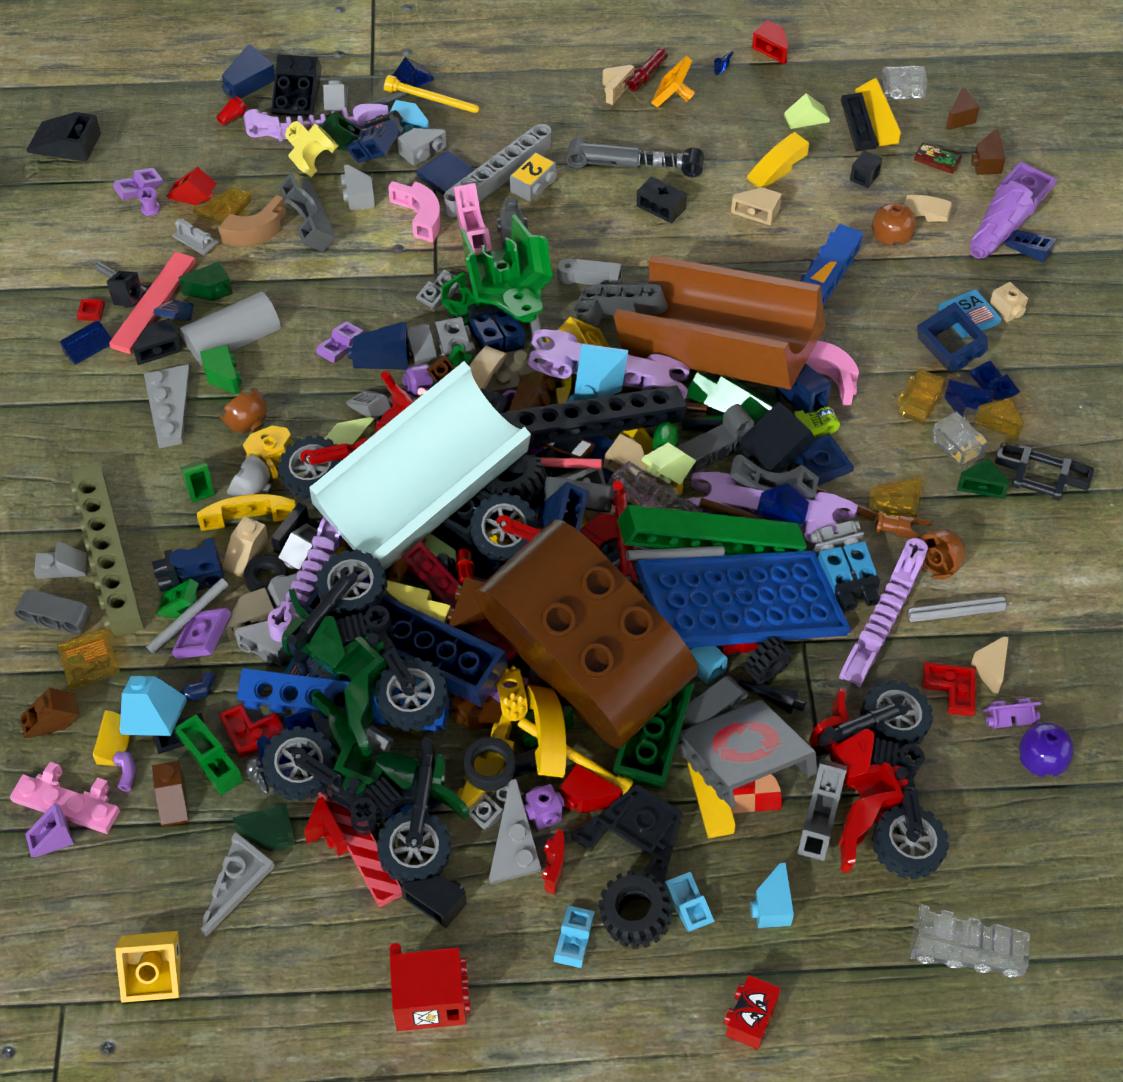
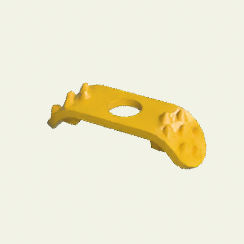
(512, 700)

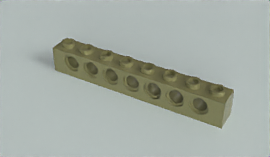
(107, 551)

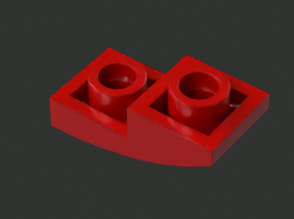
(555, 862)

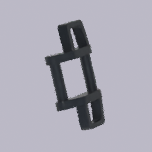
(1065, 464)

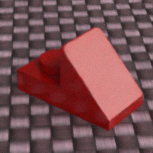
(324, 825)

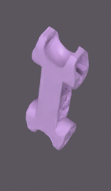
(640, 373)
(721, 488)

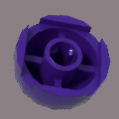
(1046, 749)

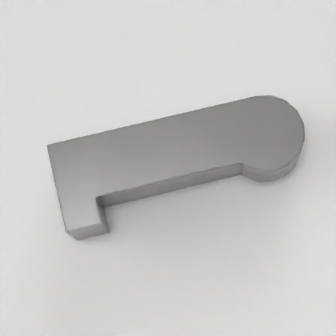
(589, 272)

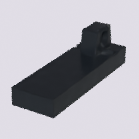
(858, 122)

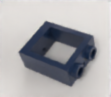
(940, 322)

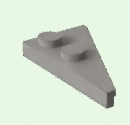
(515, 848)
(240, 875)

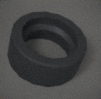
(495, 745)

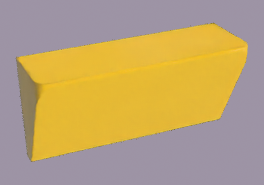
(110, 739)

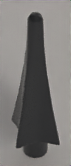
(782, 698)

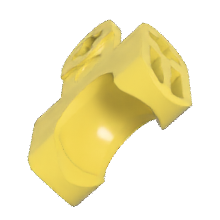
(308, 145)

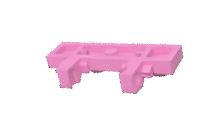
(83, 809)

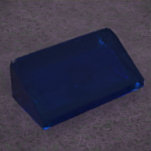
(85, 342)

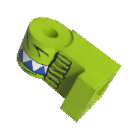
(819, 422)

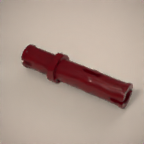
(643, 73)

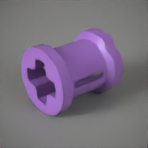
(148, 199)

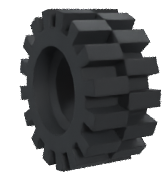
(768, 660)

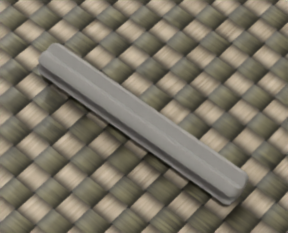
(956, 609)

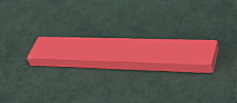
(157, 295)

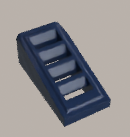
(1037, 246)
(176, 310)

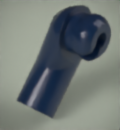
(201, 689)

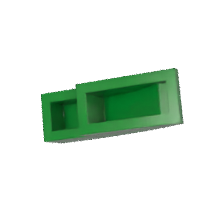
(209, 755)

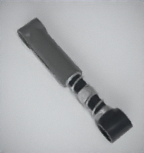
(583, 153)

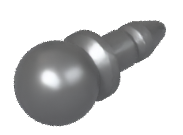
(254, 769)

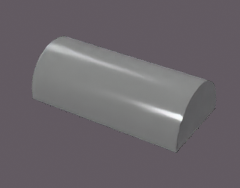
(232, 326)

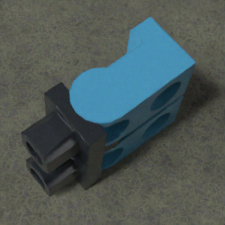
(851, 575)

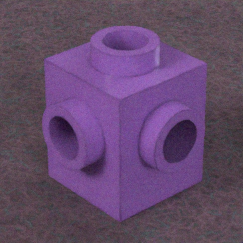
(544, 806)

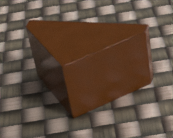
(963, 111)

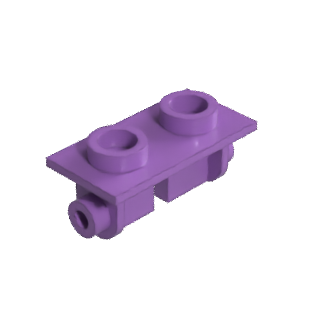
(1001, 713)

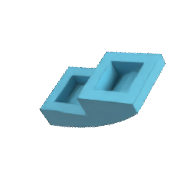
(688, 902)
(574, 936)

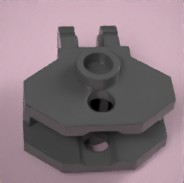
(505, 222)

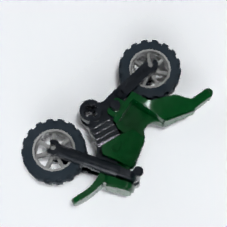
(363, 648)
(369, 789)

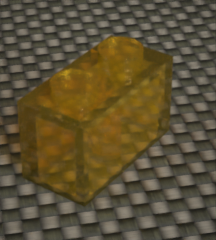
(920, 397)

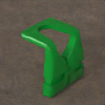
(457, 308)

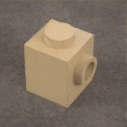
(1008, 302)

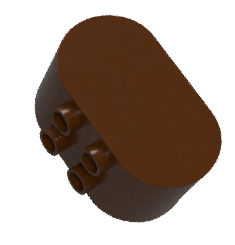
(587, 632)

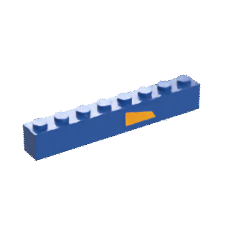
(833, 259)

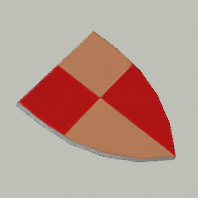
(758, 795)

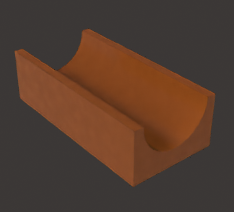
(727, 322)

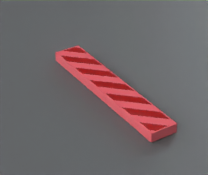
(365, 856)

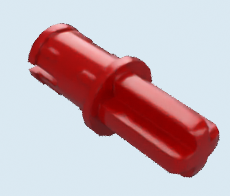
(464, 565)

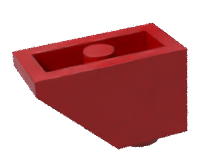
(771, 41)
(192, 188)
(587, 791)

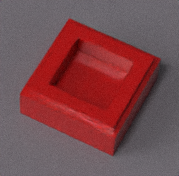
(90, 309)

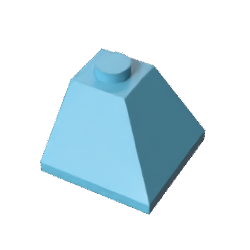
(600, 371)
(150, 707)

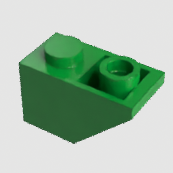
(219, 369)

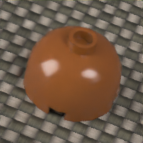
(893, 224)
(245, 412)
(944, 553)

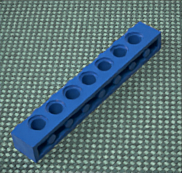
(254, 681)

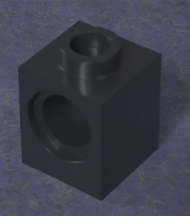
(866, 169)
(125, 288)

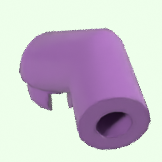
(128, 767)

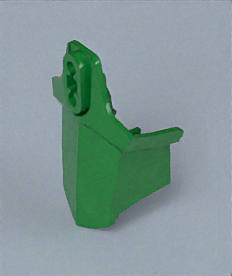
(512, 274)

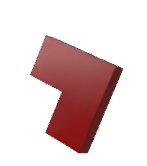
(959, 683)
(244, 733)

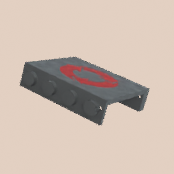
(744, 748)

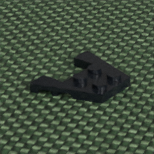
(641, 821)

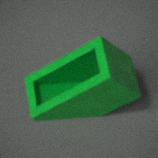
(197, 481)

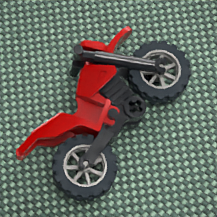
(878, 768)

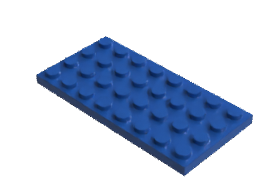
(743, 597)

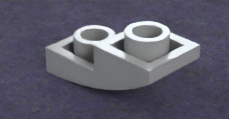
(431, 293)
(490, 807)

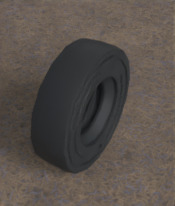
(261, 563)

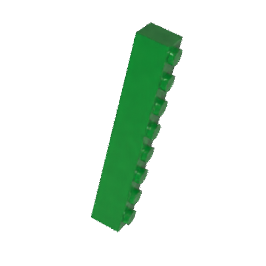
(684, 529)

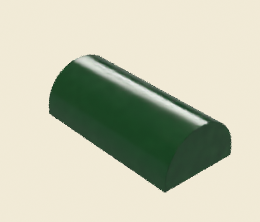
(651, 750)

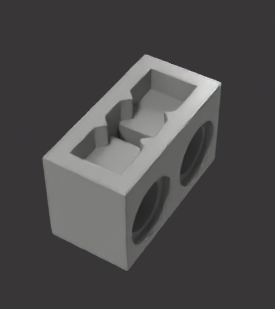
(451, 333)

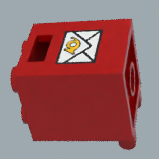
(428, 988)

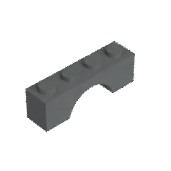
(316, 228)

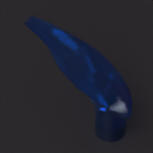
(721, 64)

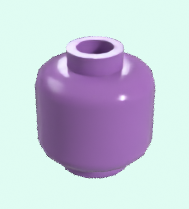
(417, 377)

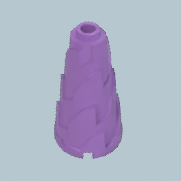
(1004, 215)

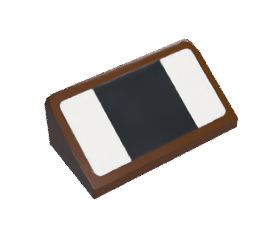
(572, 448)

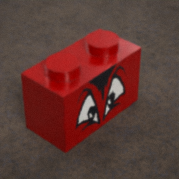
(752, 1012)

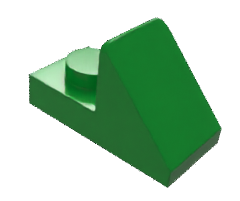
(178, 599)

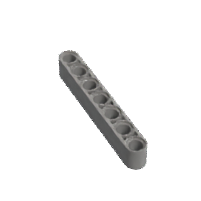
(500, 167)

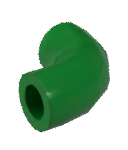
(665, 433)

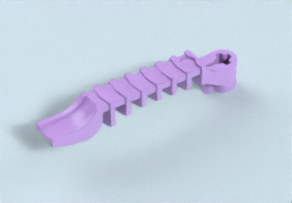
(261, 124)
(324, 546)
(885, 613)

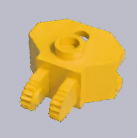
(269, 448)

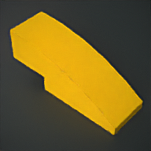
(779, 160)

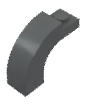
(756, 478)
(822, 810)

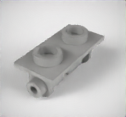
(194, 237)
(846, 535)

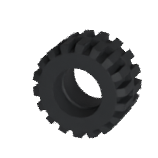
(522, 478)
(631, 888)

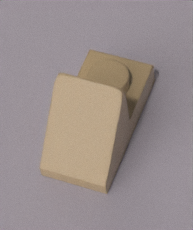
(615, 81)

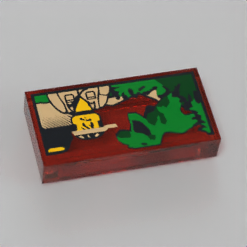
(937, 158)

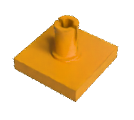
(673, 82)

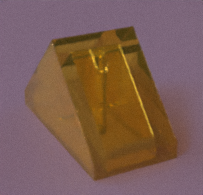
(1000, 417)

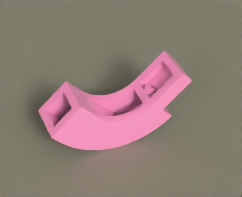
(422, 200)
(470, 216)
(838, 365)

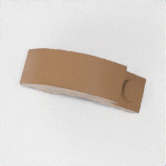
(255, 228)

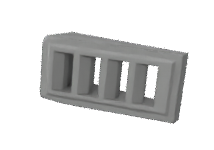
(369, 404)

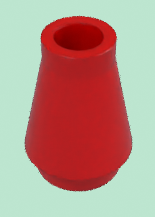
(231, 111)

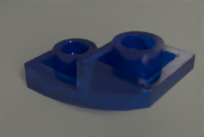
(990, 378)

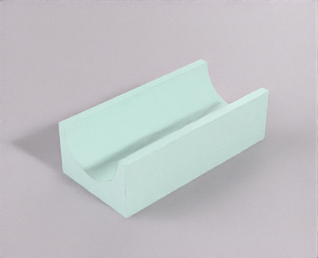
(418, 468)

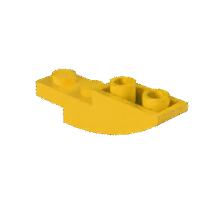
(489, 765)

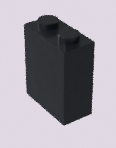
(776, 440)

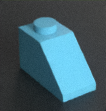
(411, 116)
(773, 900)

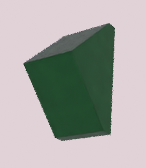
(984, 480)

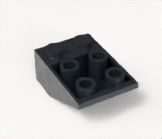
(296, 85)
(66, 136)

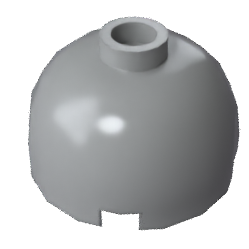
(251, 479)

